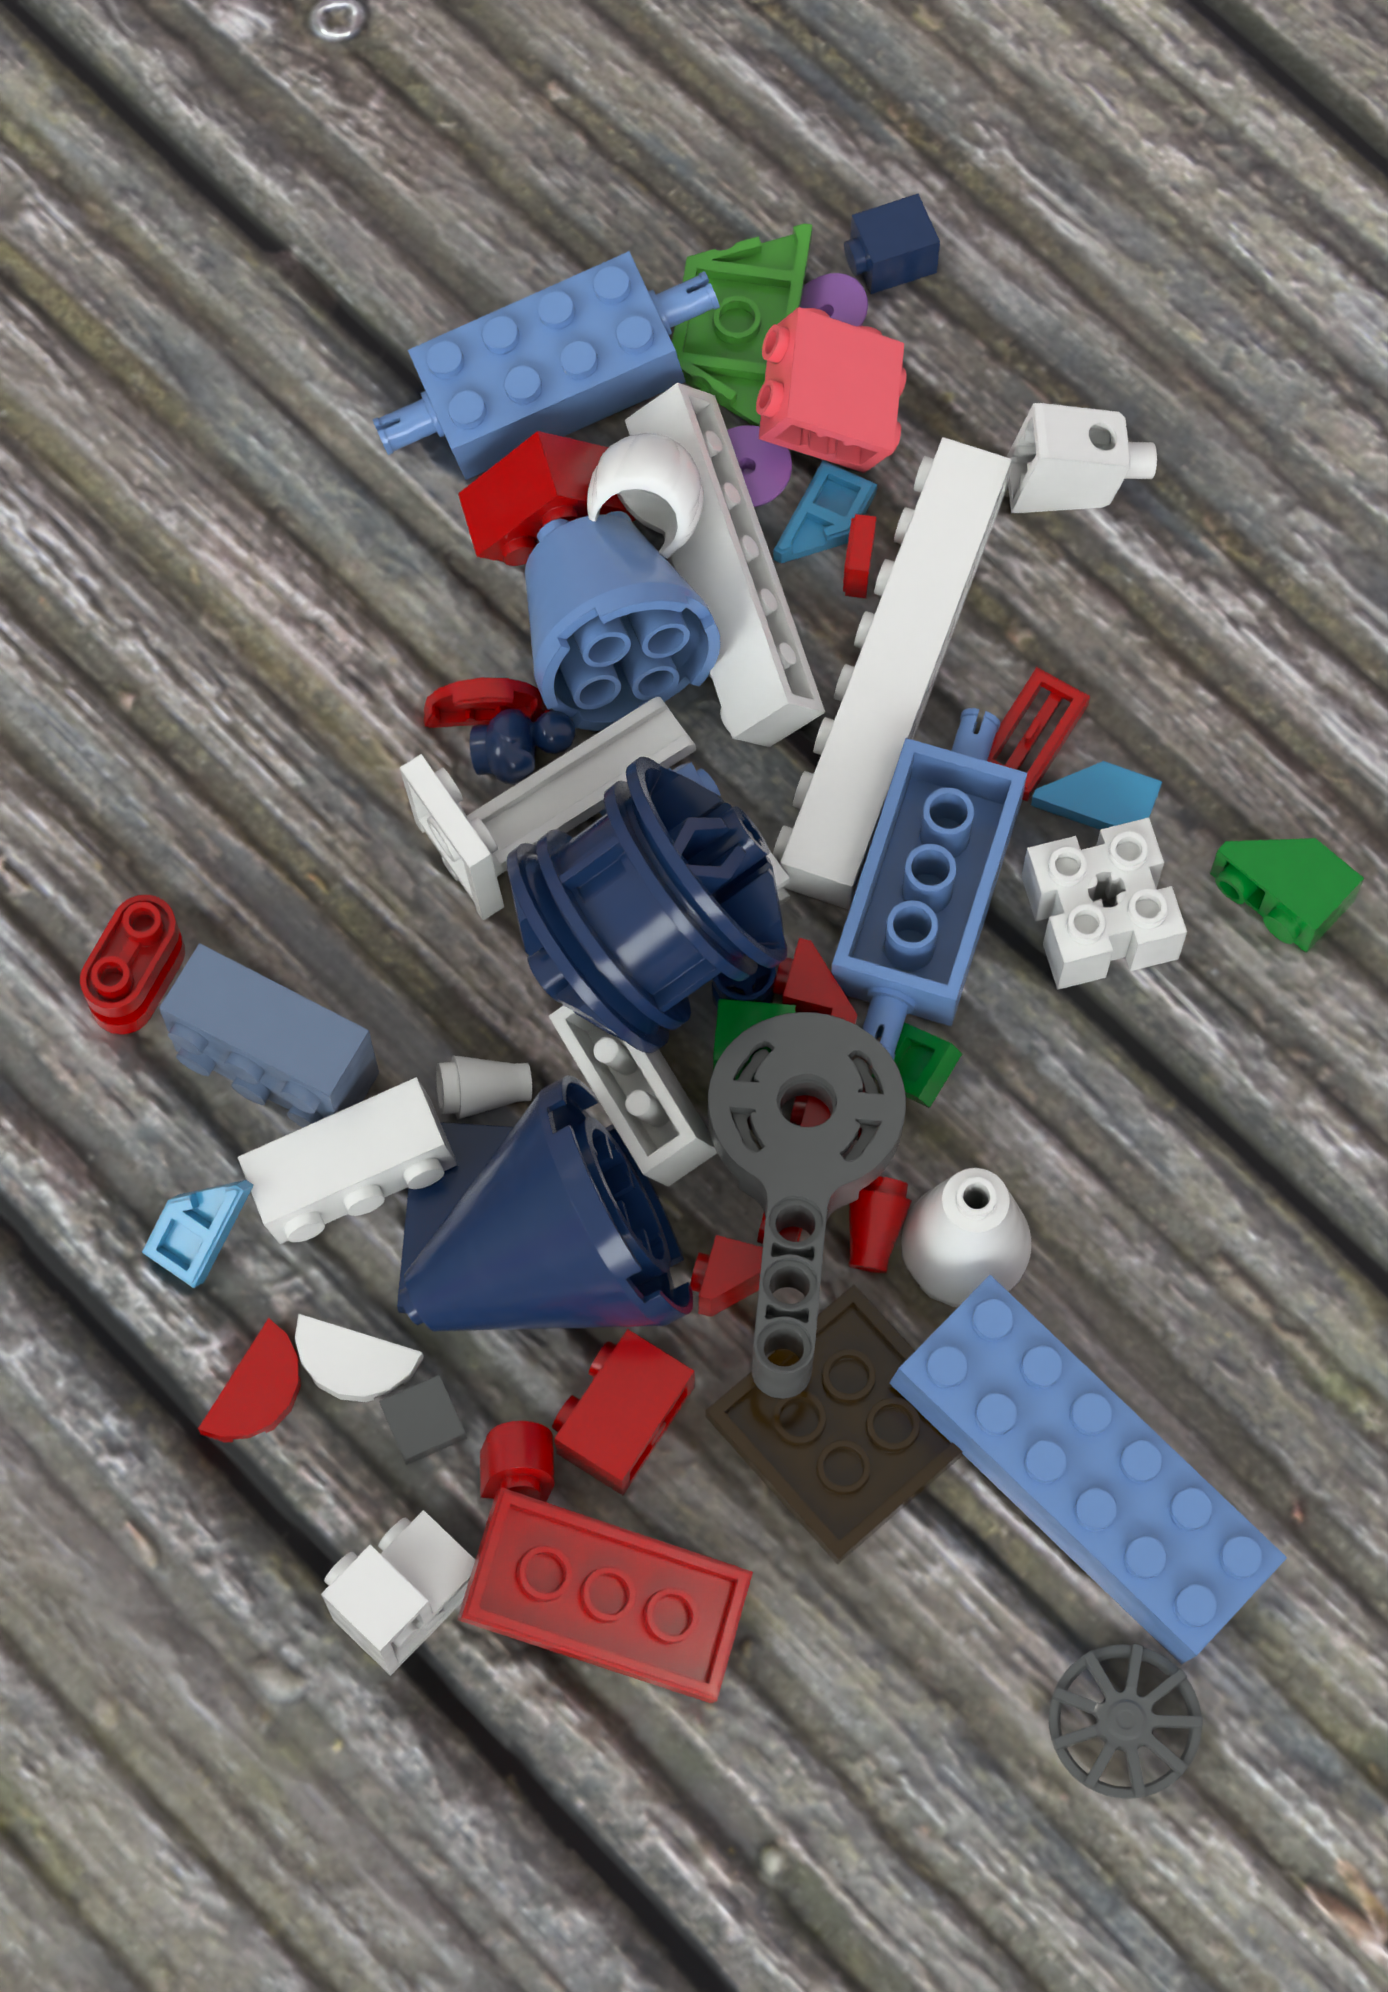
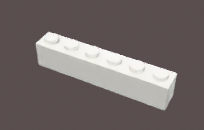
(761, 662)

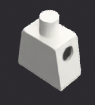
(1073, 459)

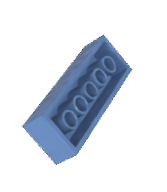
(1087, 1470)

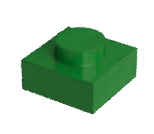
(924, 1063)

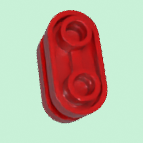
(132, 964)

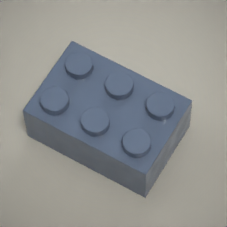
(267, 1039)

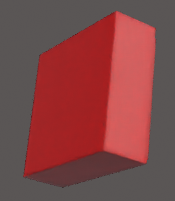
(859, 556)

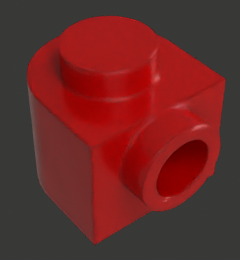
(518, 1459)

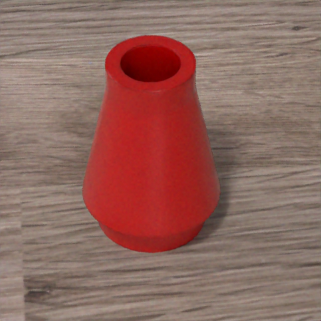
(876, 1223)

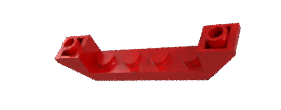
(734, 1265)

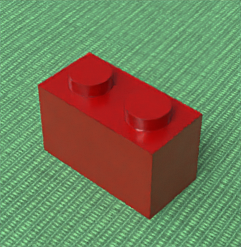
(622, 1411)

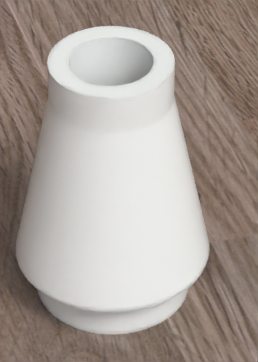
(479, 1085)

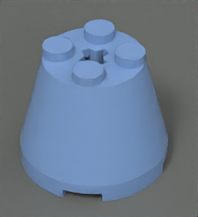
(611, 621)

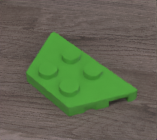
(755, 290)

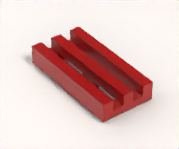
(1059, 691)

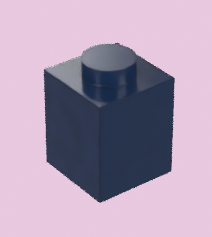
(892, 244)

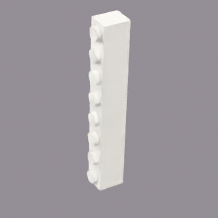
(894, 670)

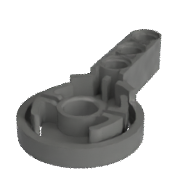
(801, 1169)

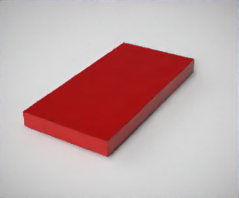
(605, 1595)

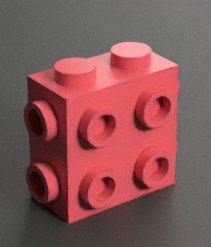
(831, 389)

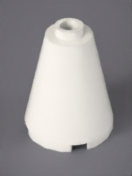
(964, 1235)

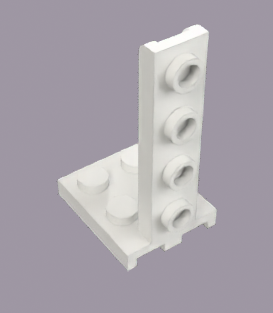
(550, 799)

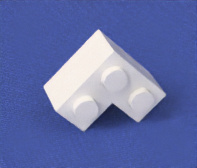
(401, 1595)

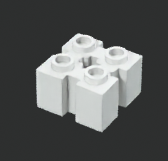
(1084, 934)

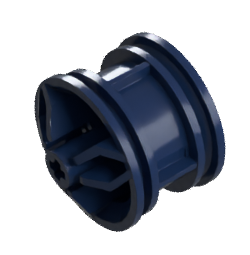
(647, 905)

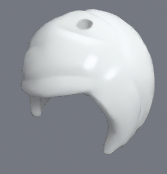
(654, 483)

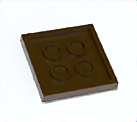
(849, 1442)

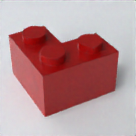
(527, 489)

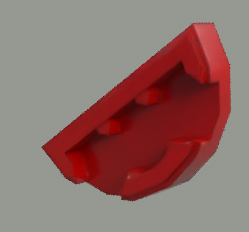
(479, 701)
(258, 1391)

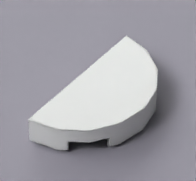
(351, 1362)

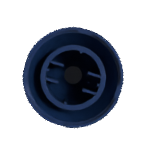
(552, 1233)

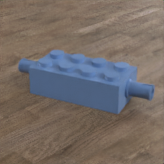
(547, 363)
(928, 880)

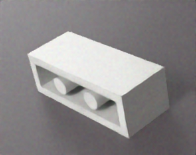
(639, 1099)
(348, 1162)

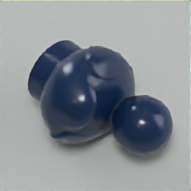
(510, 742)

